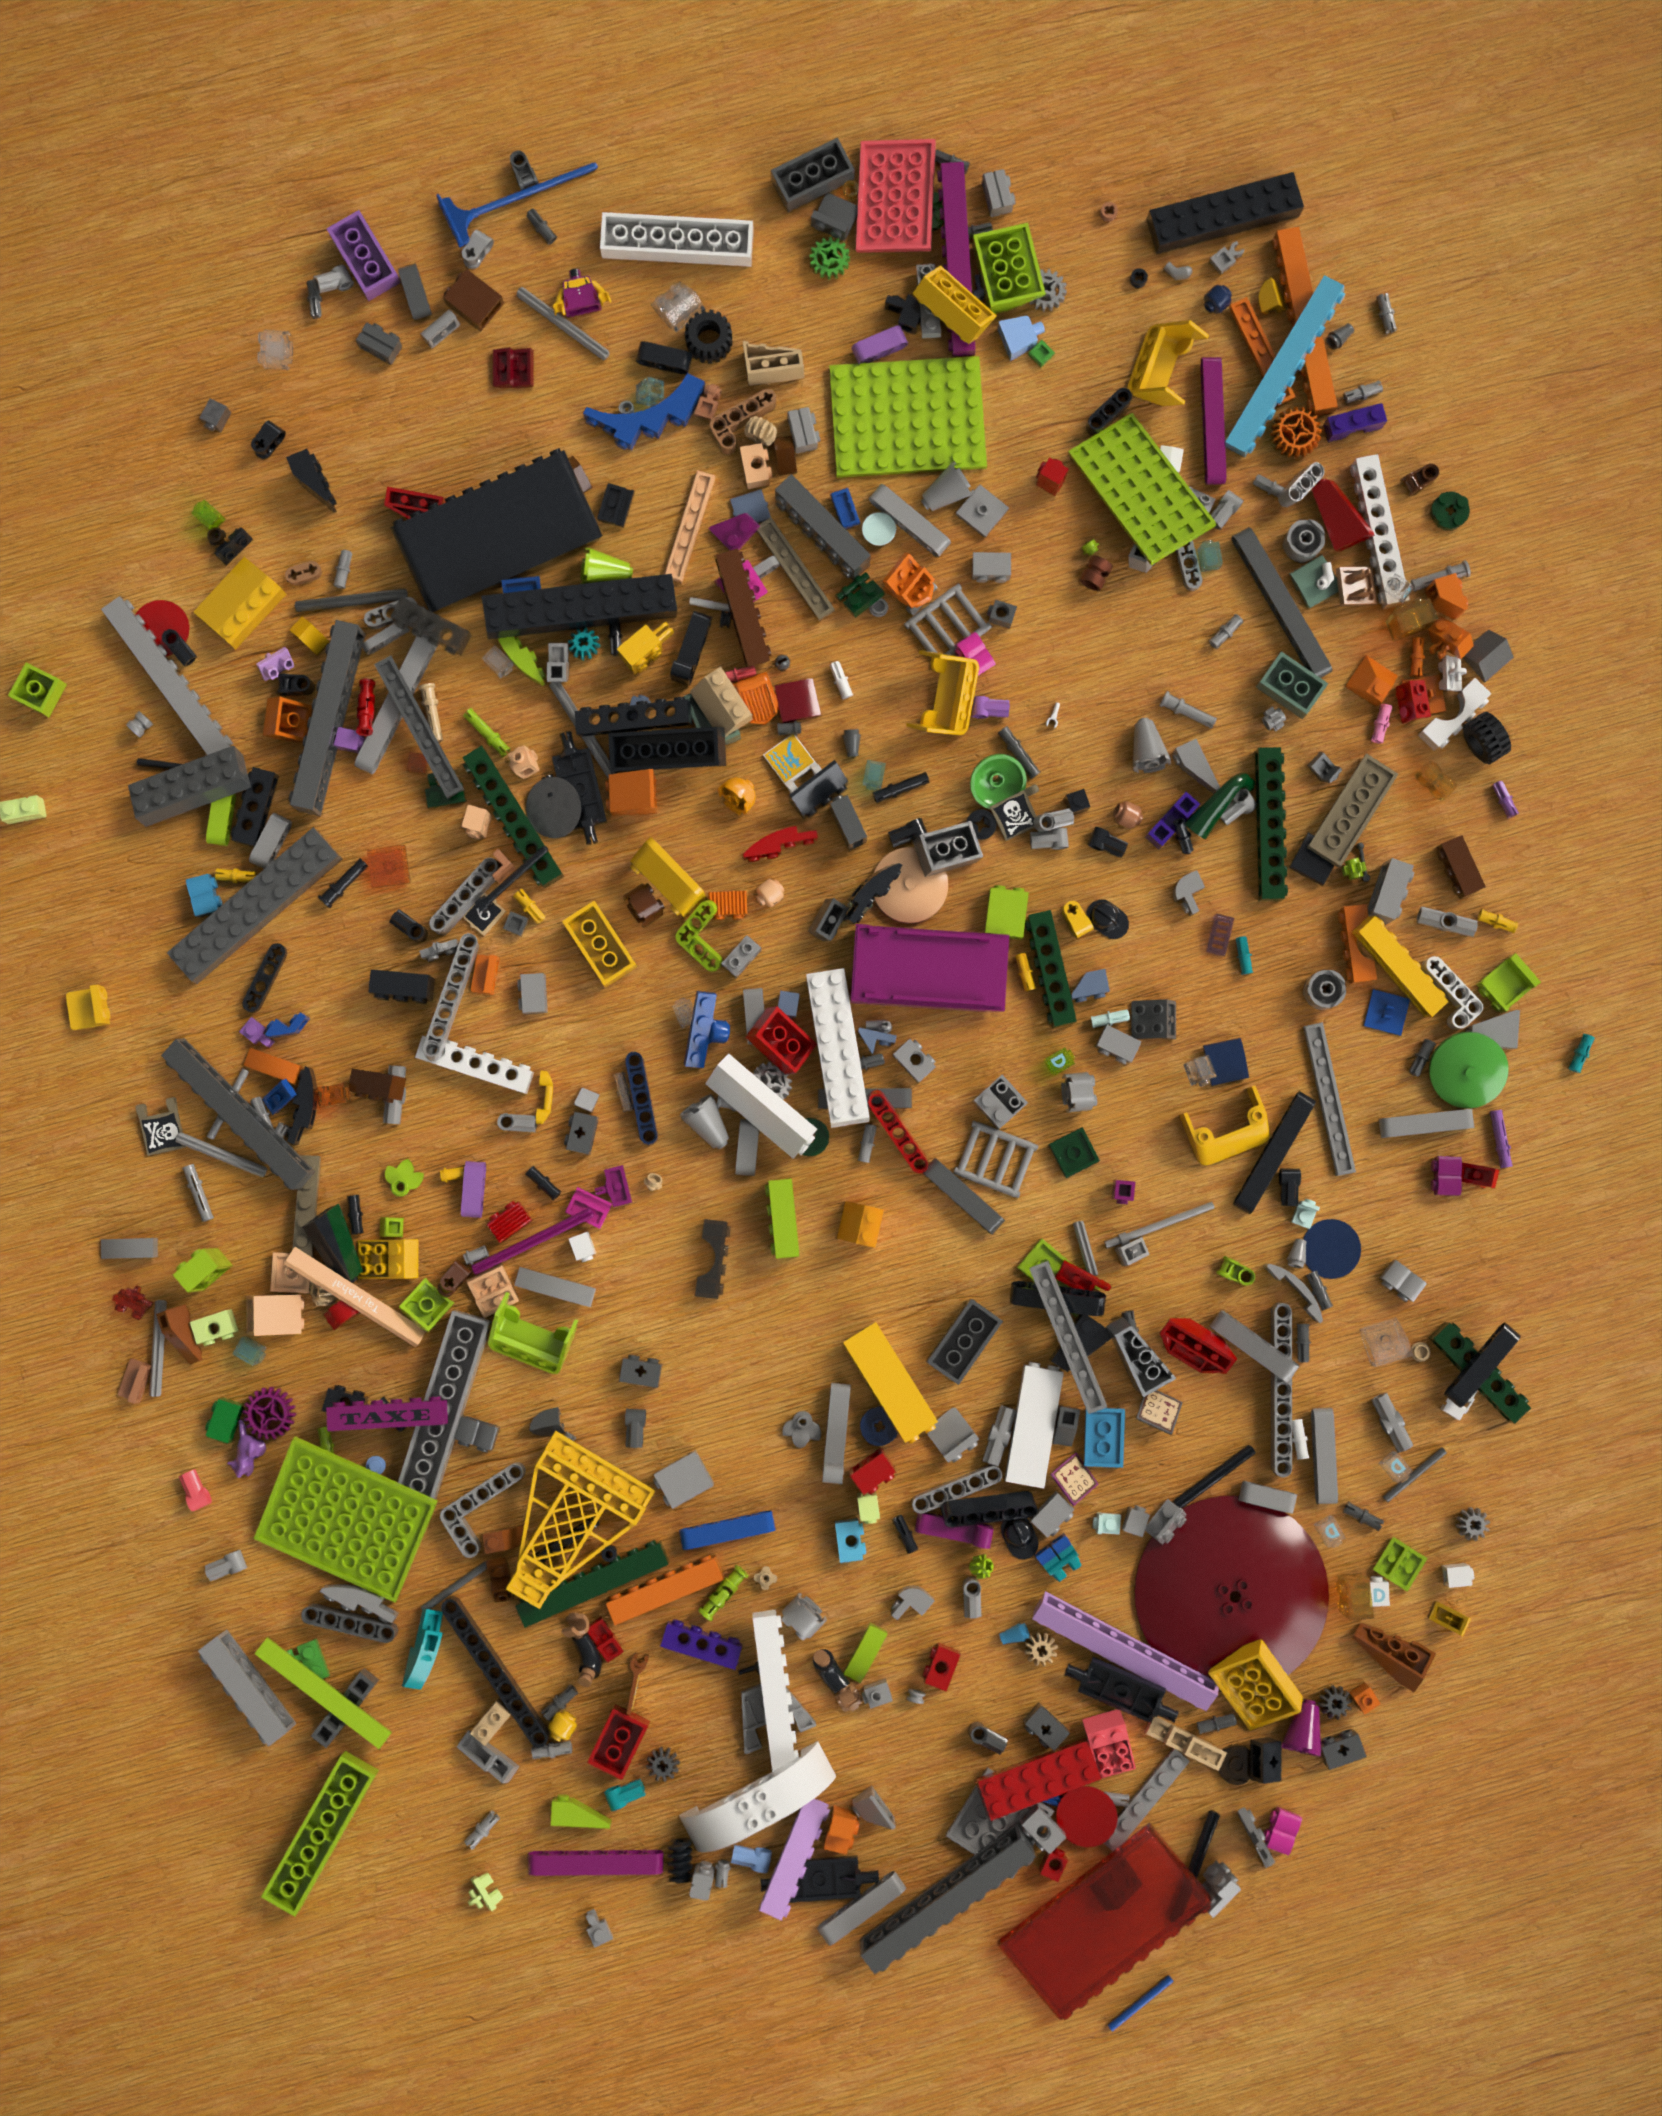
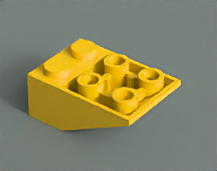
(388, 1259)

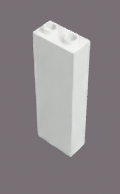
(761, 1106)
(1034, 1425)

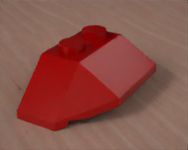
(1197, 1346)

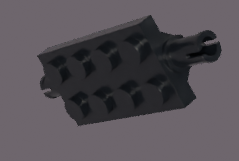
(578, 769)
(1122, 1690)
(830, 1879)

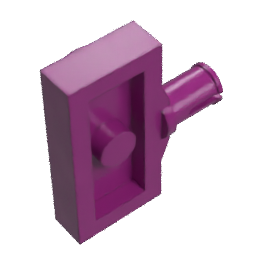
(616, 1186)

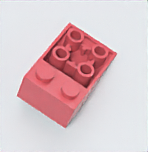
(1109, 1743)

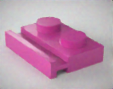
(582, 1200)

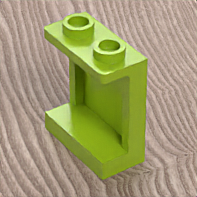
(1507, 983)

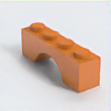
(1359, 967)

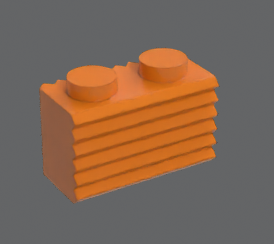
(729, 904)

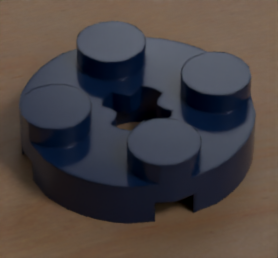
(869, 1432)

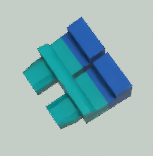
(1052, 1563)

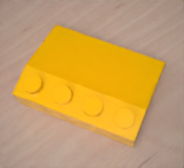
(240, 602)
(1257, 1686)

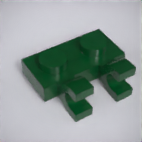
(436, 797)

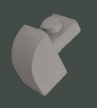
(558, 663)
(1185, 888)
(914, 1597)

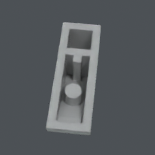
(1194, 763)

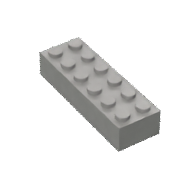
(247, 1688)

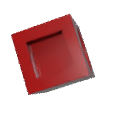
(1053, 1872)

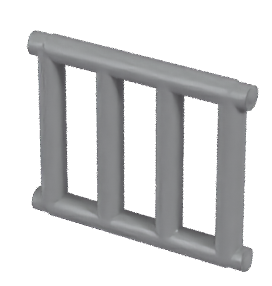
(941, 601)
(994, 1135)

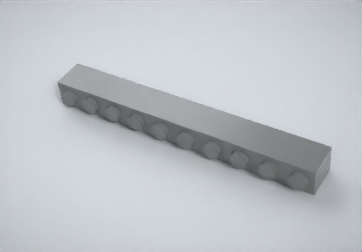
(165, 676)

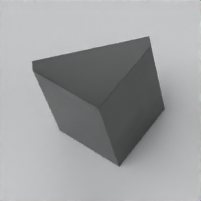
(1488, 654)

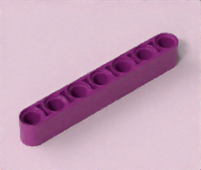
(1213, 420)
(595, 1862)

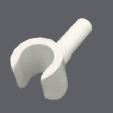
(1054, 715)

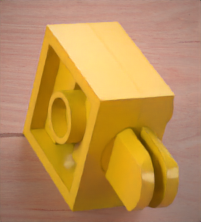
(644, 647)

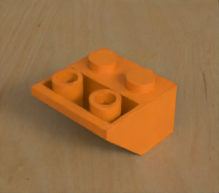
(1447, 596)

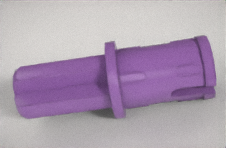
(1505, 799)

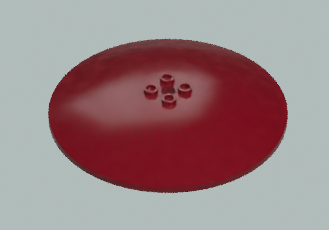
(1225, 1549)

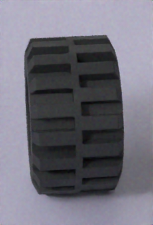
(704, 322)
(1487, 738)

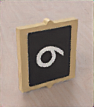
(484, 921)

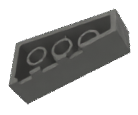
(1140, 1361)

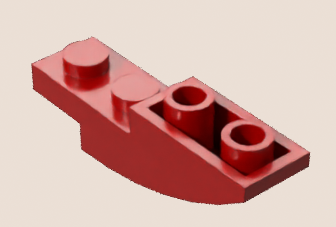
(771, 844)

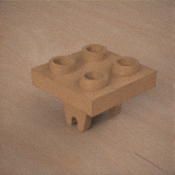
(1356, 586)

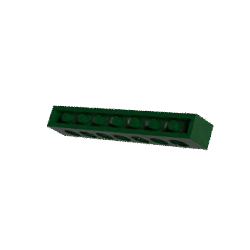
(480, 758)
(1266, 891)

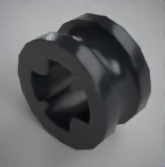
(1138, 272)
(725, 619)

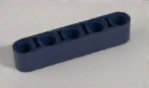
(638, 1089)

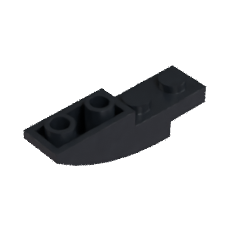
(874, 885)
(307, 1099)

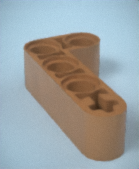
(740, 410)

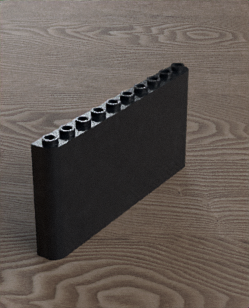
(496, 530)

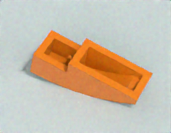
(272, 1065)

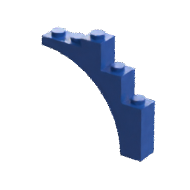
(652, 421)

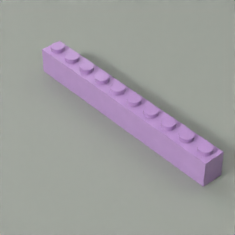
(1125, 1651)

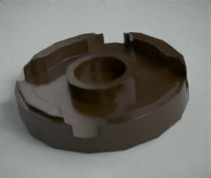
(1236, 1764)

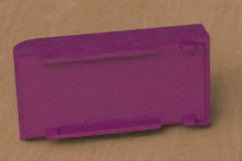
(929, 969)

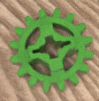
(824, 252)

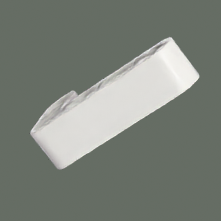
(1454, 983)

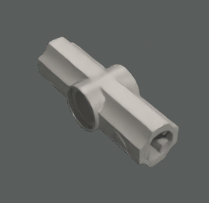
(1458, 924)
(393, 1110)
(1392, 1422)
(999, 1435)

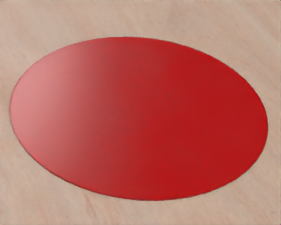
(165, 615)
(1087, 1816)

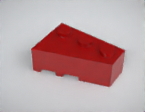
(407, 502)

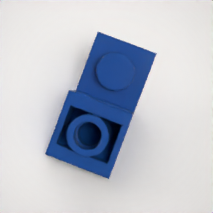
(278, 1028)

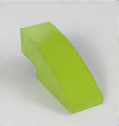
(865, 1652)

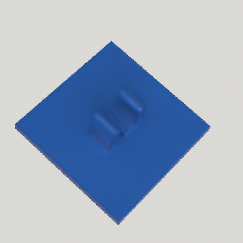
(1386, 1012)

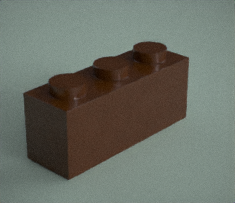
(1460, 867)
(376, 1085)

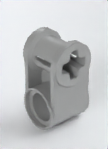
(479, 247)

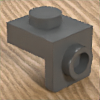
(1324, 768)

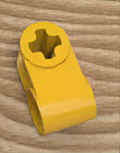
(1079, 922)

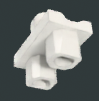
(1452, 674)

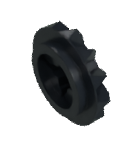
(989, 820)

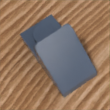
(870, 1038)

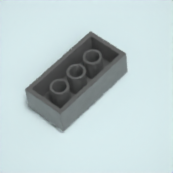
(812, 174)
(964, 1341)

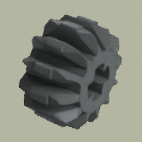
(1329, 1707)
(668, 1760)

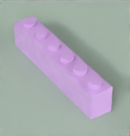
(792, 1859)

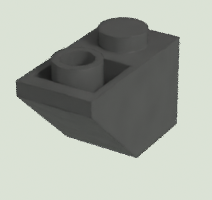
(1065, 1425)

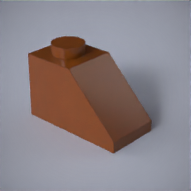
(502, 1539)

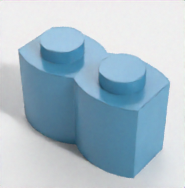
(203, 895)

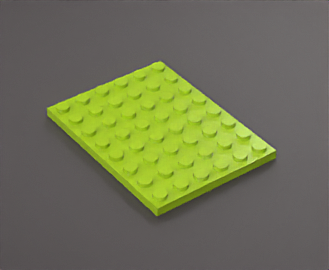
(907, 416)
(345, 1519)

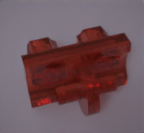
(133, 1299)

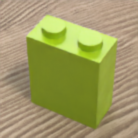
(1006, 911)

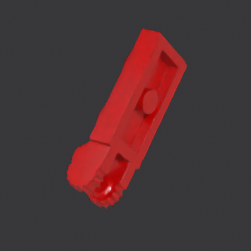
(1079, 1278)

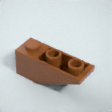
(177, 1329)

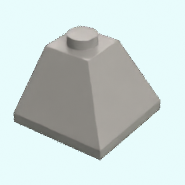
(873, 1809)

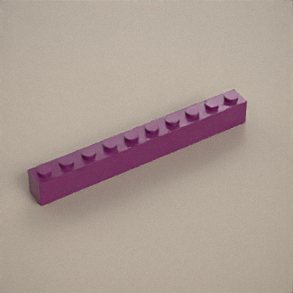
(956, 239)

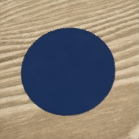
(1332, 1248)

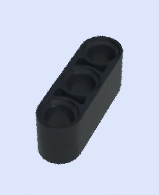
(664, 358)
(1114, 405)

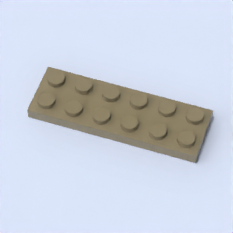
(1352, 810)

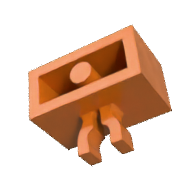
(1449, 638)

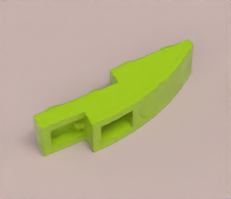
(523, 659)

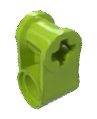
(1234, 1271)

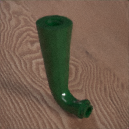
(1210, 812)

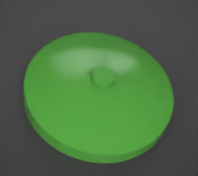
(1468, 1069)

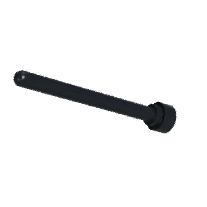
(485, 902)

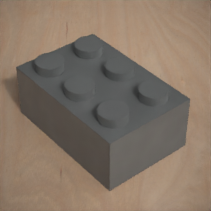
(947, 848)

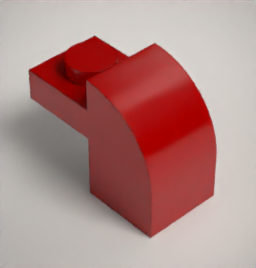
(340, 1314)

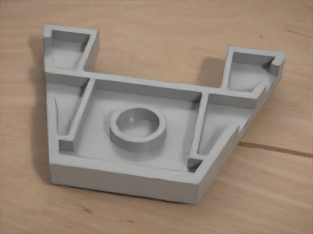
(754, 1716)
(1256, 1836)

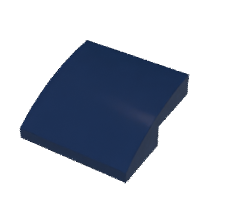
(1228, 1060)

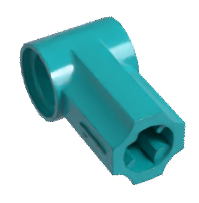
(619, 1796)

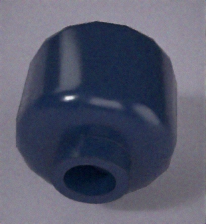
(1217, 299)

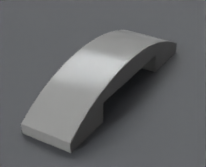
(1312, 1307)

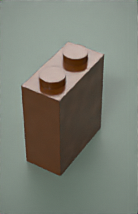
(473, 299)

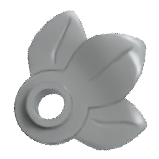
(802, 1432)

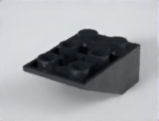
(310, 476)

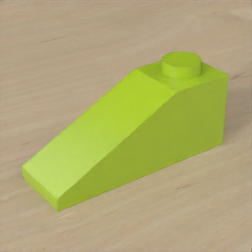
(573, 1813)

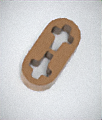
(304, 577)

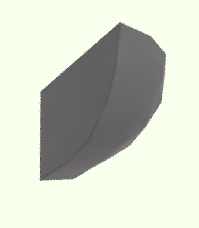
(547, 1422)

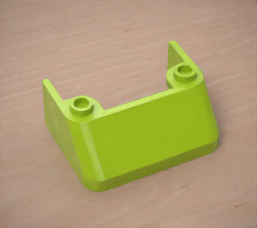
(527, 1341)

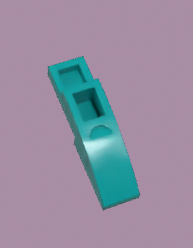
(424, 1652)

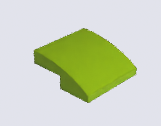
(1400, 1564)

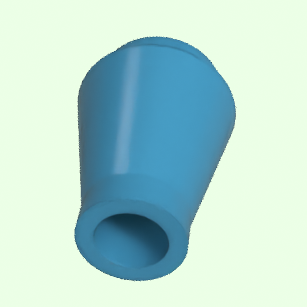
(1015, 1634)

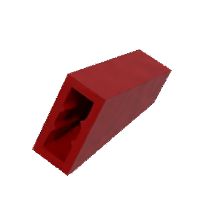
(1340, 517)

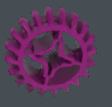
(276, 1397)

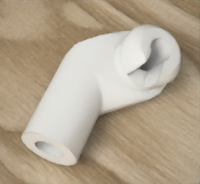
(1327, 577)

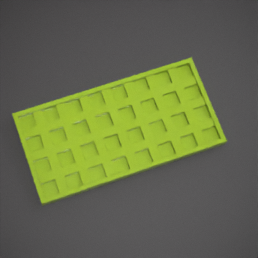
(1142, 488)

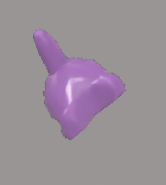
(247, 1450)

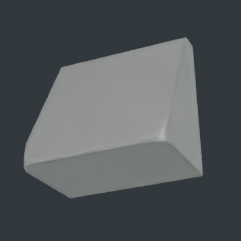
(586, 1099)

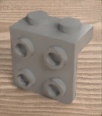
(953, 1435)

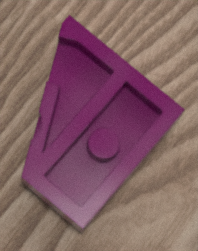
(735, 531)

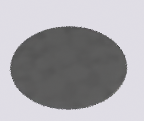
(555, 814)

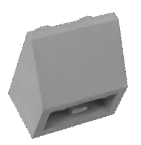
(1000, 1102)

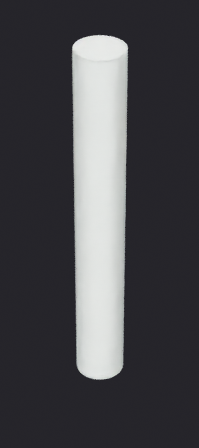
(709, 604)

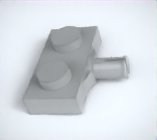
(433, 952)

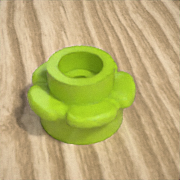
(1090, 547)

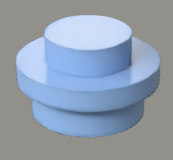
(376, 1464)

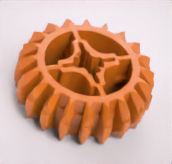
(1281, 430)

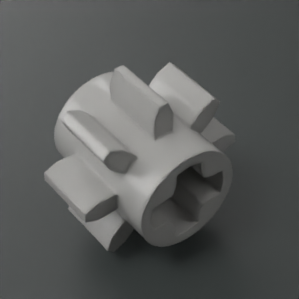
(1273, 719)

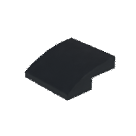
(1311, 864)

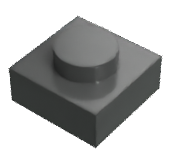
(515, 923)

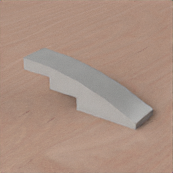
(555, 1287)

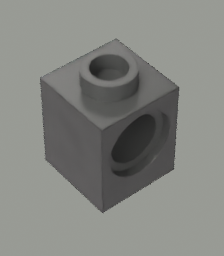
(1001, 621)

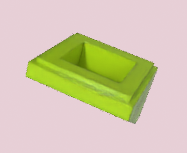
(391, 1227)

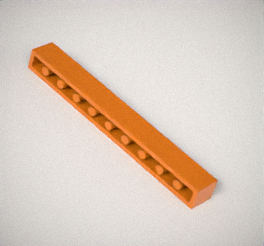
(1297, 293)

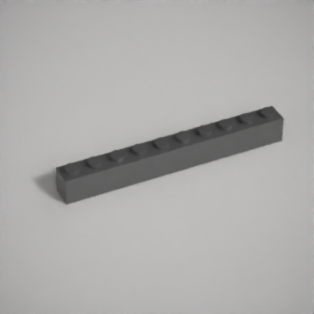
(238, 1114)

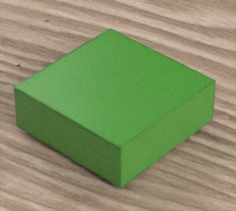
(1041, 353)

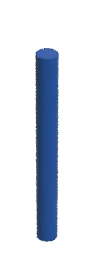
(1140, 2003)

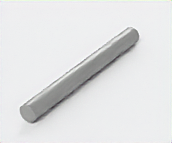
(237, 1086)

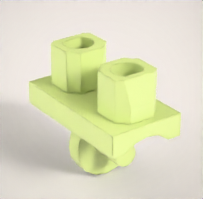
(489, 1899)

